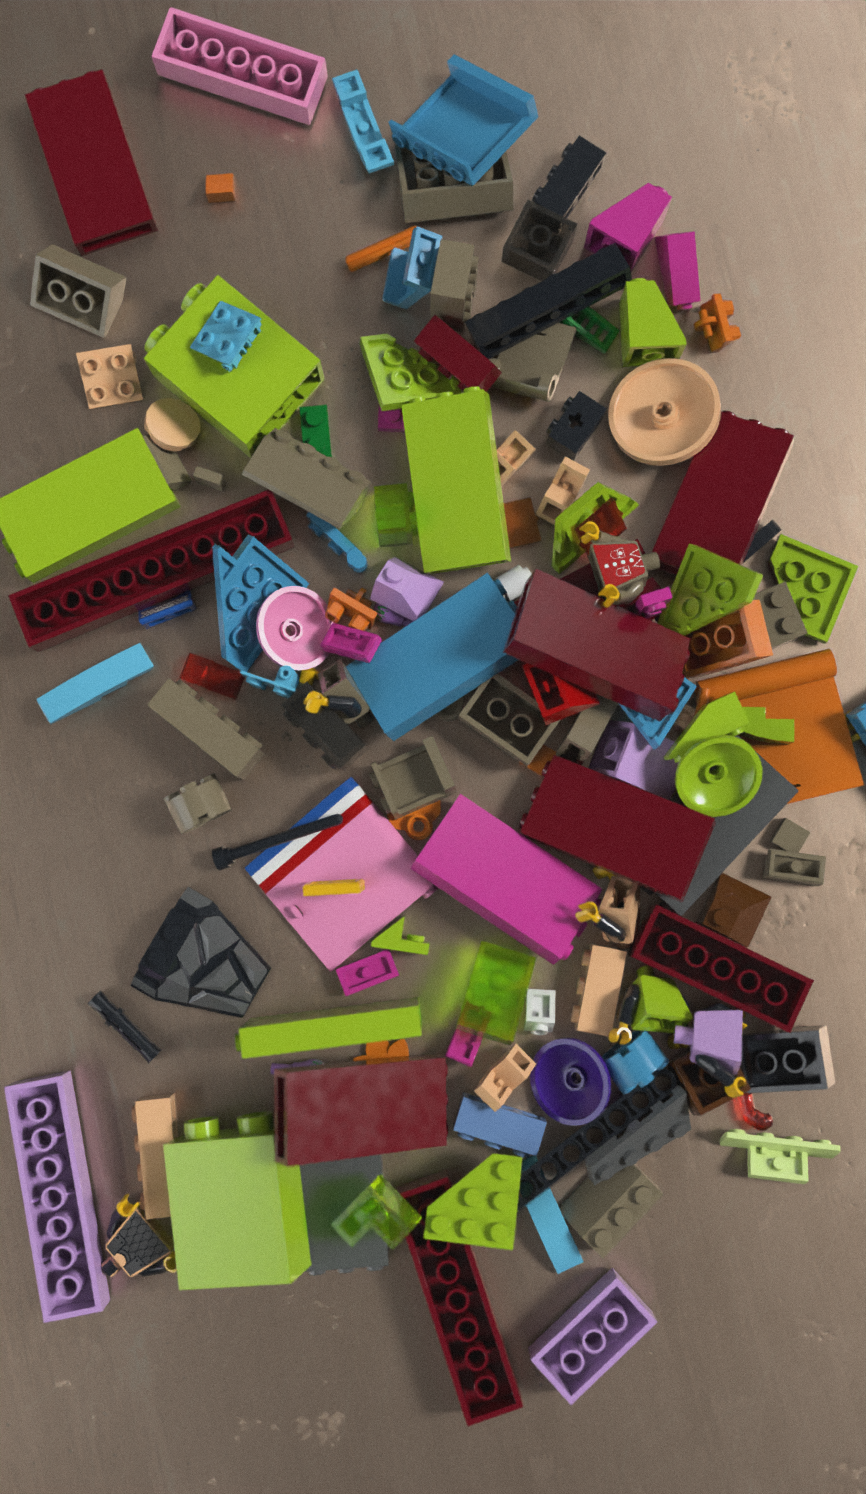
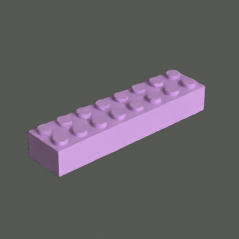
(57, 1196)

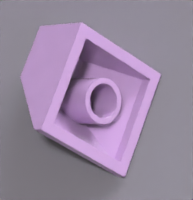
(405, 589)

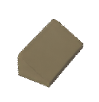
(169, 465)
(794, 867)

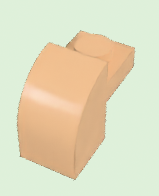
(563, 490)
(504, 1077)

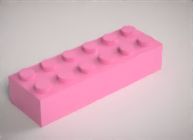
(240, 66)

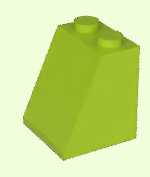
(647, 325)

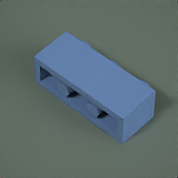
(505, 1127)

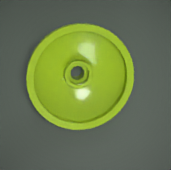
(726, 787)

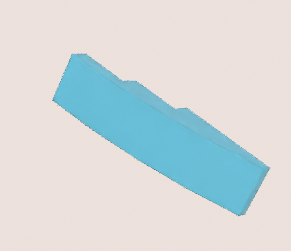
(94, 683)

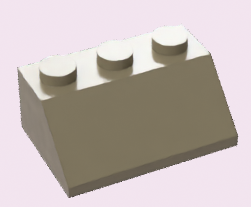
(76, 290)
(610, 1208)

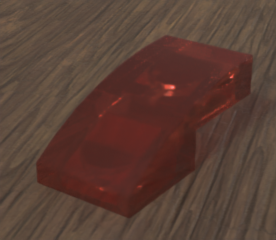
(212, 676)

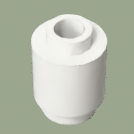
(514, 581)

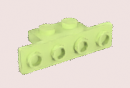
(778, 1157)

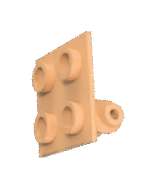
(110, 376)

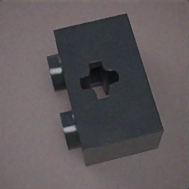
(572, 440)

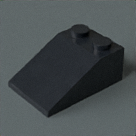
(787, 1060)

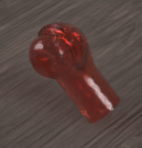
(752, 1116)

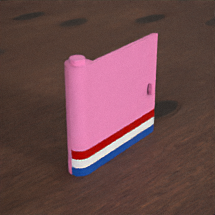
(358, 848)

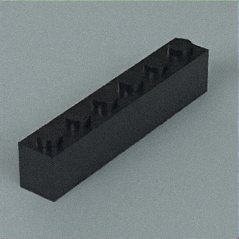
(549, 301)

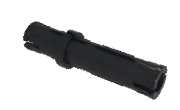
(124, 1026)

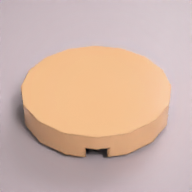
(172, 424)

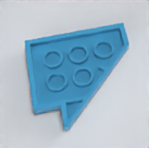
(241, 588)

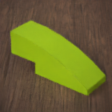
(767, 730)

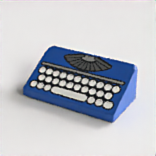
(167, 610)

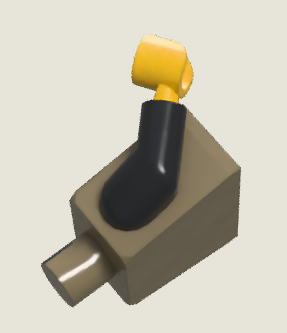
(339, 694)

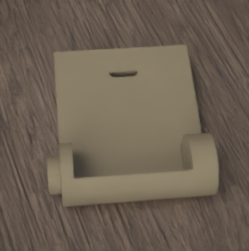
(535, 363)

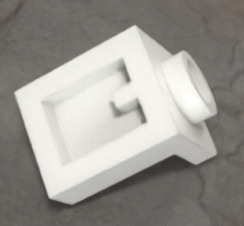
(540, 1011)

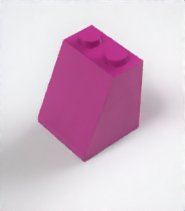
(630, 223)

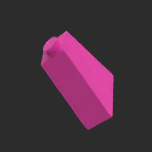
(679, 268)

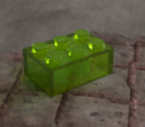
(496, 993)

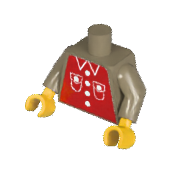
(617, 565)

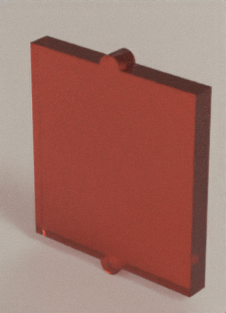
(608, 520)

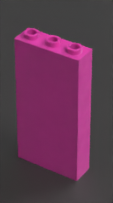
(507, 880)

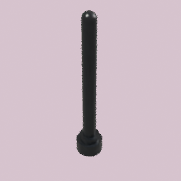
(224, 857)

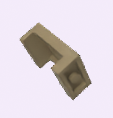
(413, 779)

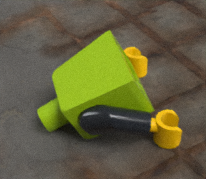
(652, 1006)

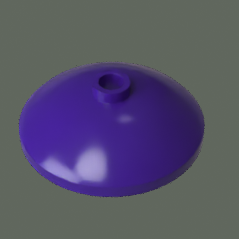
(560, 1091)

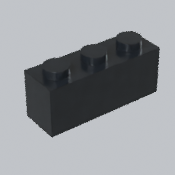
(571, 178)

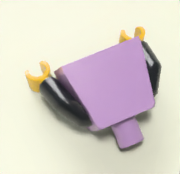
(716, 1044)

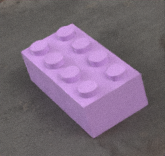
(591, 1336)

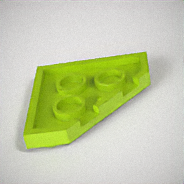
(401, 373)
(815, 583)
(707, 590)
(480, 1206)

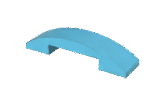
(361, 122)
(551, 1224)

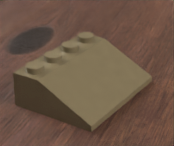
(438, 195)

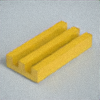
(333, 887)

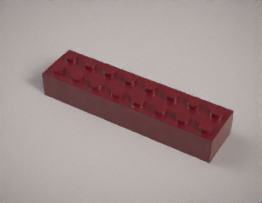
(461, 1312)

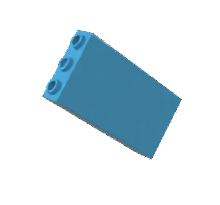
(437, 657)

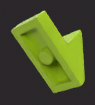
(393, 940)

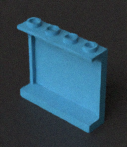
(467, 122)

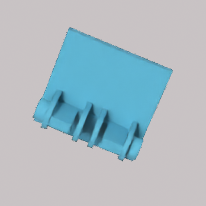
(226, 334)
(284, 684)

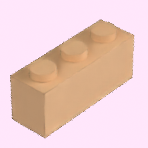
(598, 989)

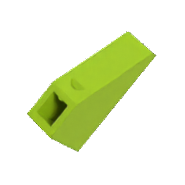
(715, 718)

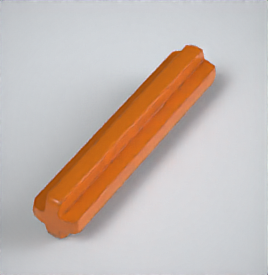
(379, 250)

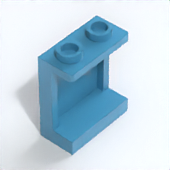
(412, 272)

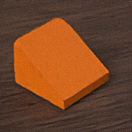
(220, 188)

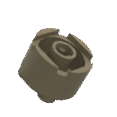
(197, 803)

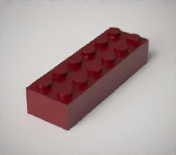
(720, 967)

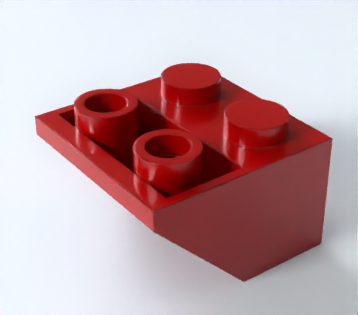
(557, 696)

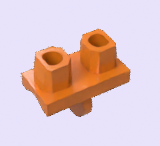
(715, 324)
(353, 606)

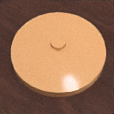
(664, 411)

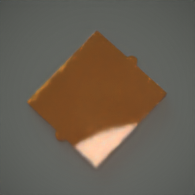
(521, 523)

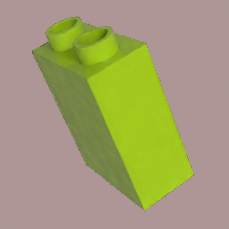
(249, 400)
(234, 1207)

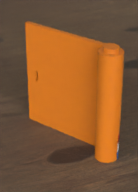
(806, 691)

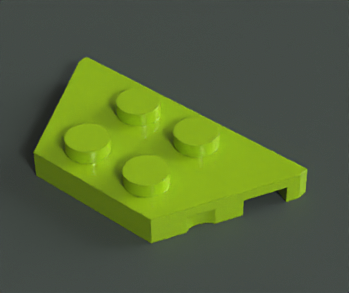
(566, 542)

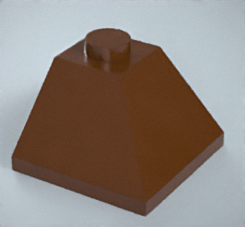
(733, 909)

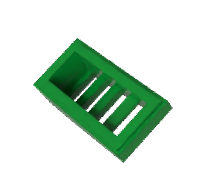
(584, 333)

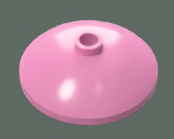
(305, 617)

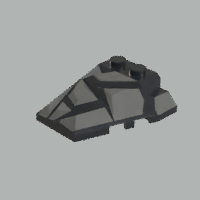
(201, 960)

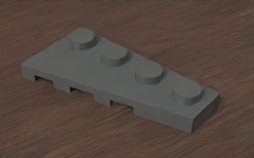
(641, 1138)

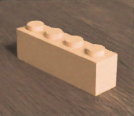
(156, 1126)

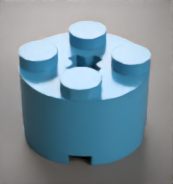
(634, 1061)

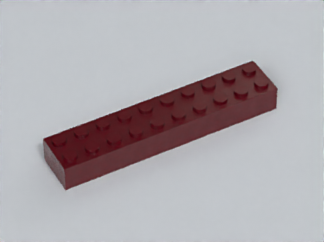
(144, 572)

